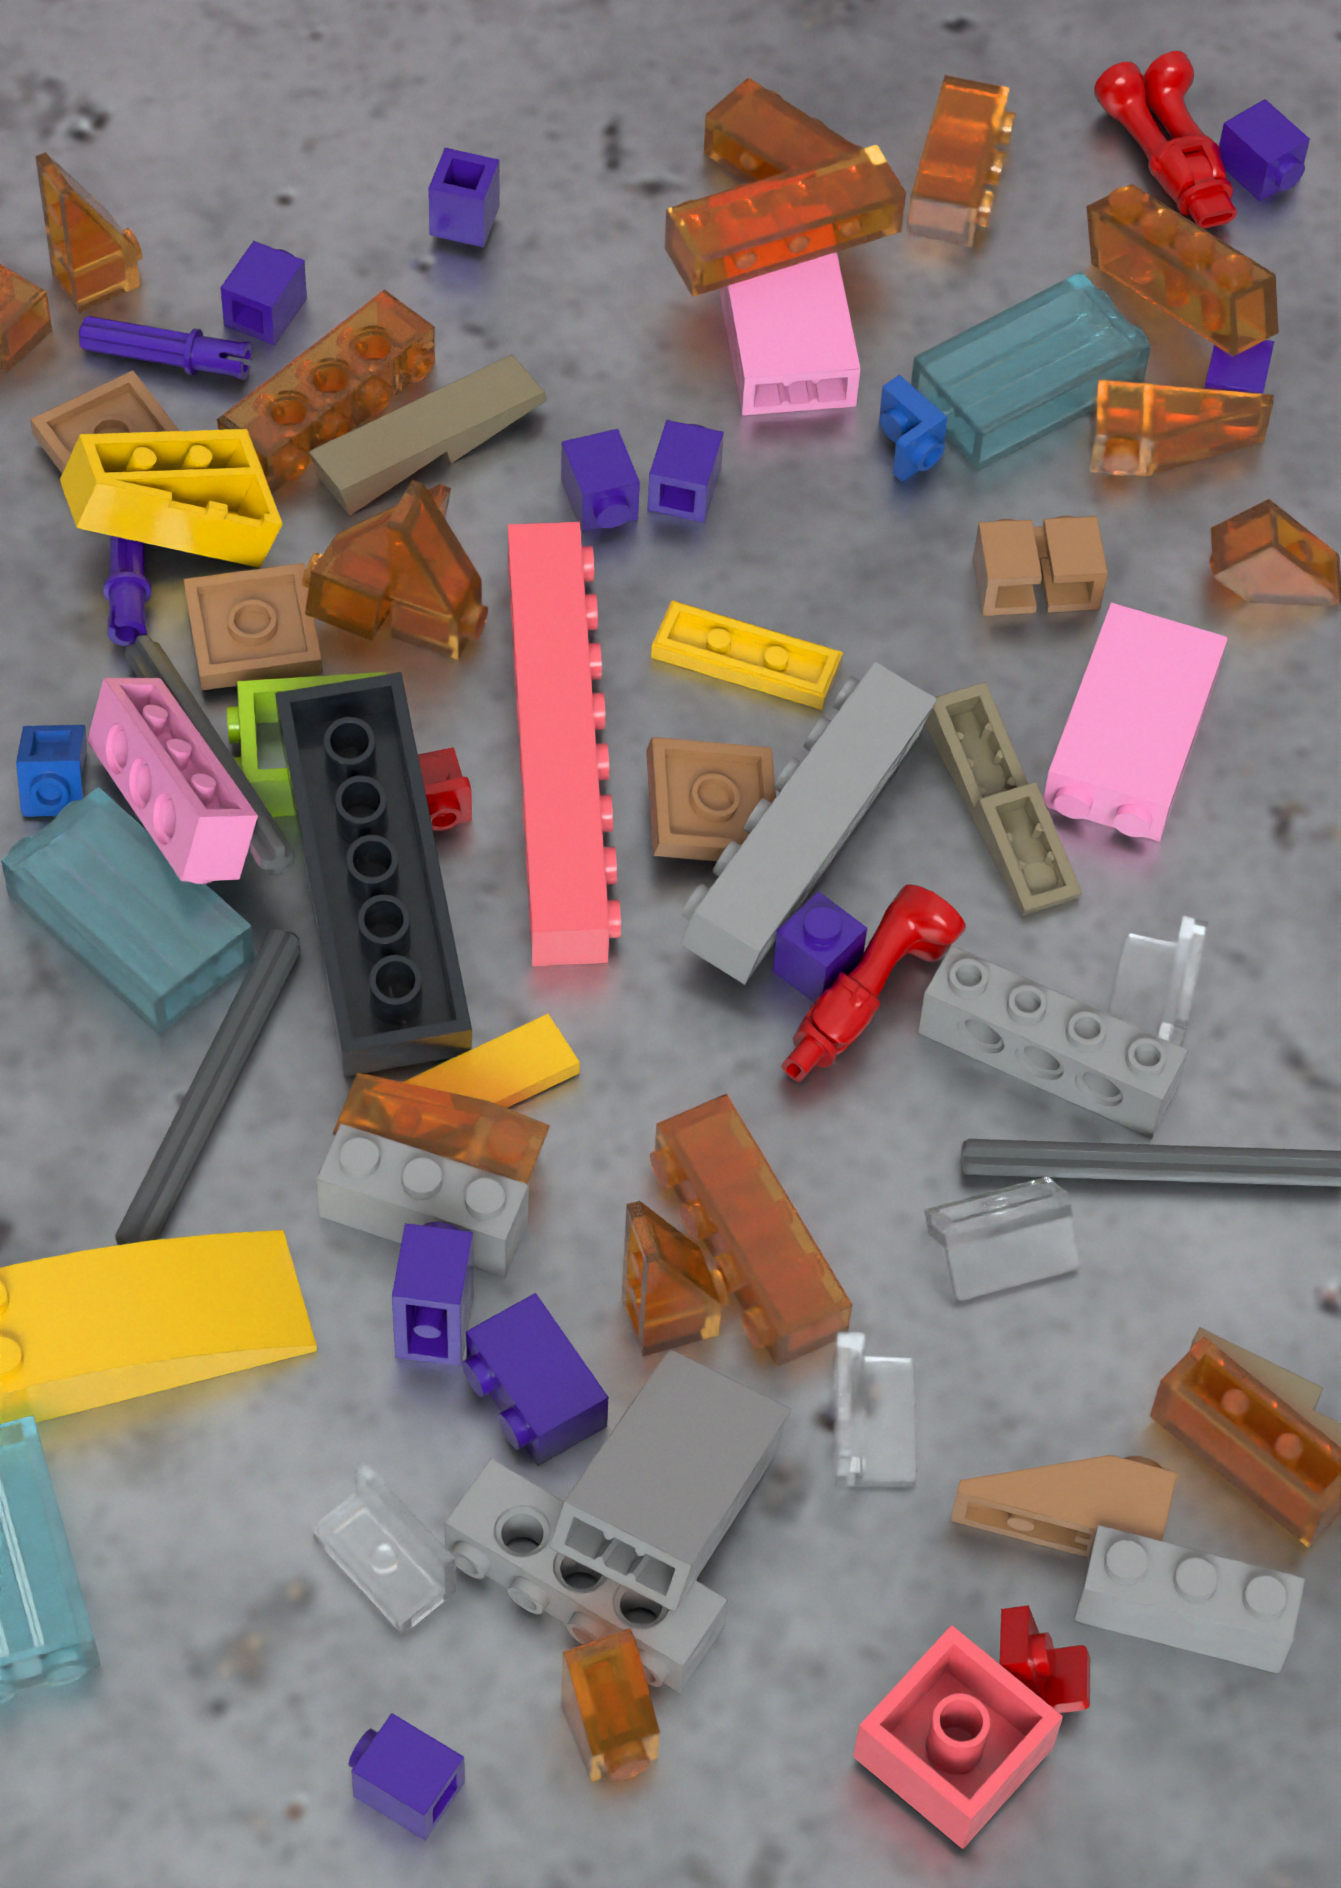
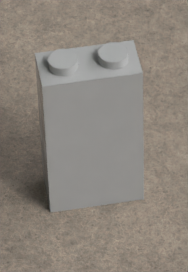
(670, 1479)

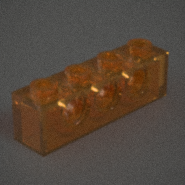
(334, 386)

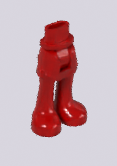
(1188, 164)
(913, 924)

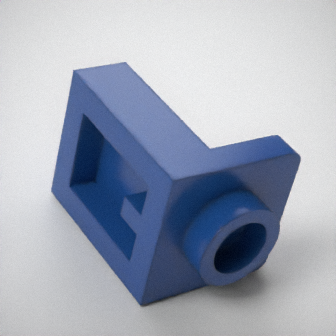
(914, 427)
(50, 768)

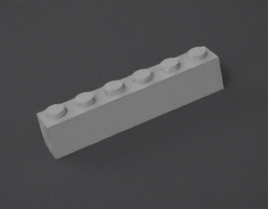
(806, 822)

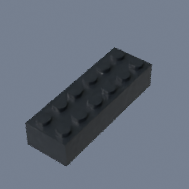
(373, 874)

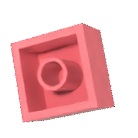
(957, 1736)

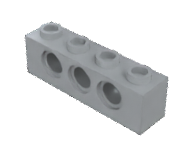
(1052, 1041)
(508, 1506)

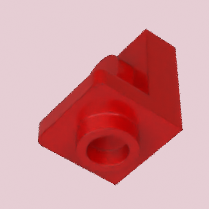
(445, 789)
(1052, 1673)

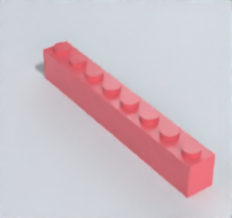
(558, 746)

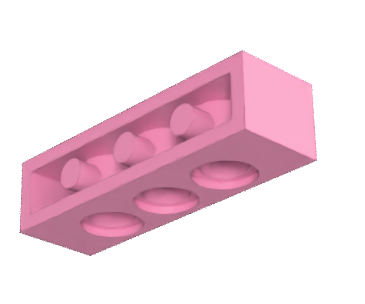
(172, 779)

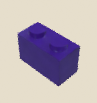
(433, 1293)
(535, 1380)

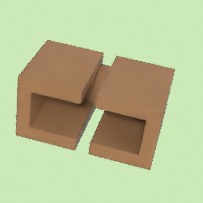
(1061, 553)

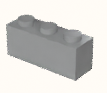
(385, 1184)
(1190, 1599)

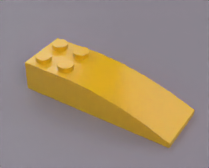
(145, 1320)

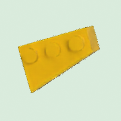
(175, 492)

